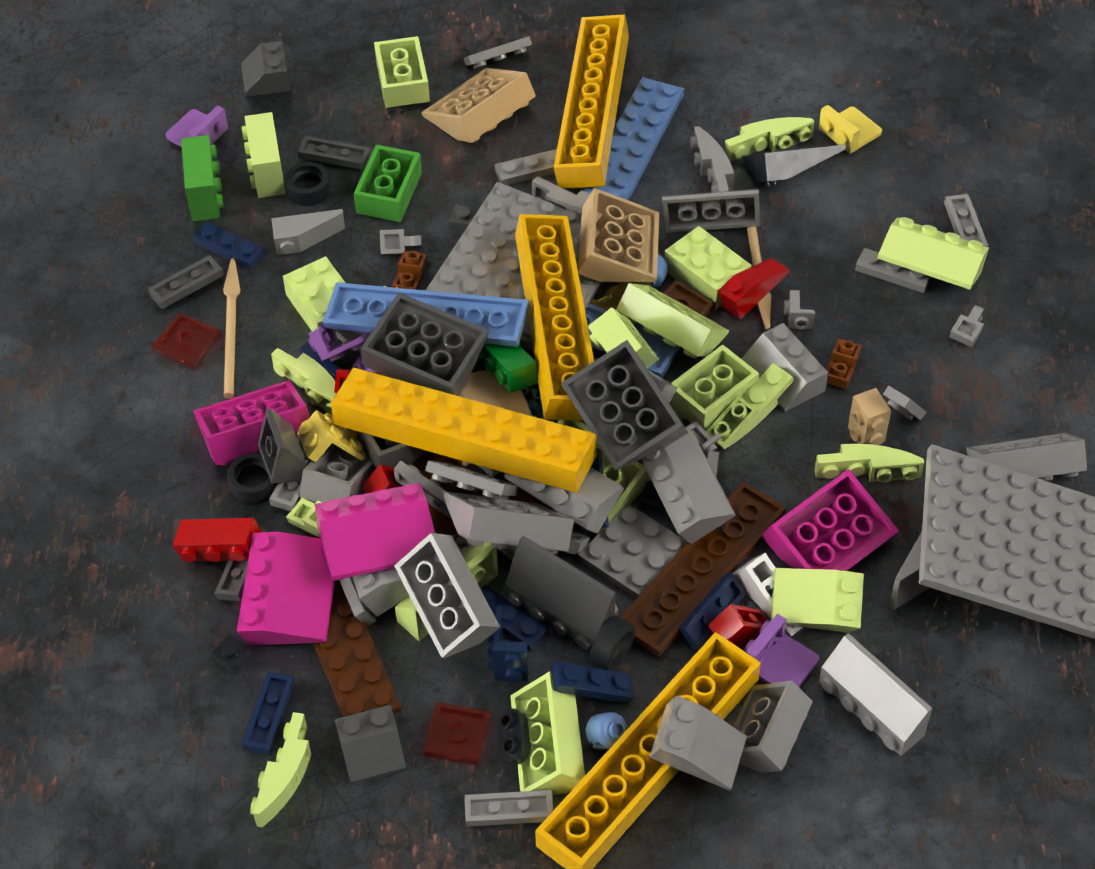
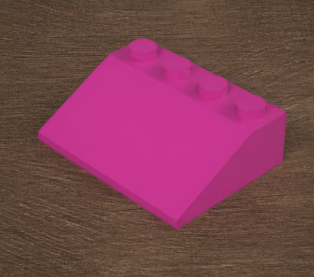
(236, 424)
(831, 528)
(372, 529)
(285, 591)

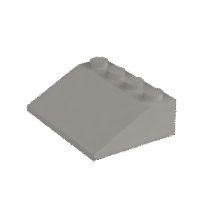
(506, 520)

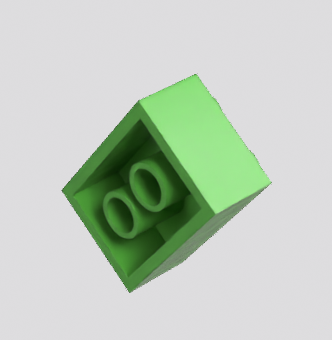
(201, 178)
(388, 183)

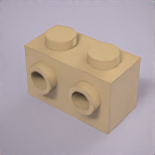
(869, 418)

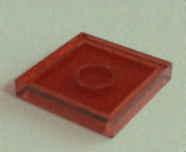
(186, 340)
(457, 734)

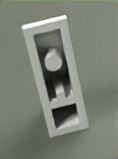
(758, 582)

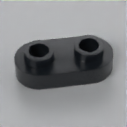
(514, 736)

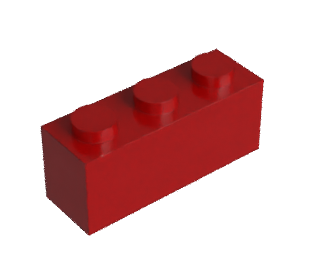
(215, 539)

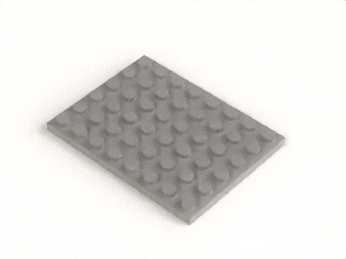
(487, 253)
(1008, 541)

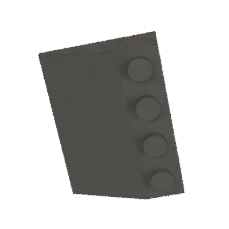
(424, 346)
(624, 406)
(558, 593)

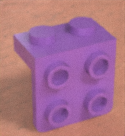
(199, 124)
(326, 344)
(781, 655)

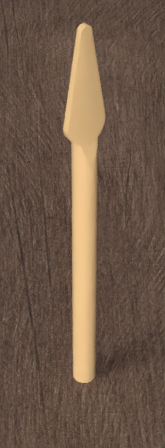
(232, 291)
(764, 304)

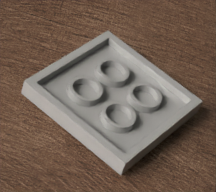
(472, 480)
(631, 550)

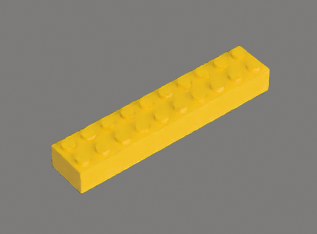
(592, 102)
(555, 310)
(465, 429)
(625, 777)

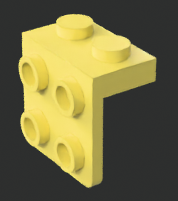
(848, 127)
(320, 432)

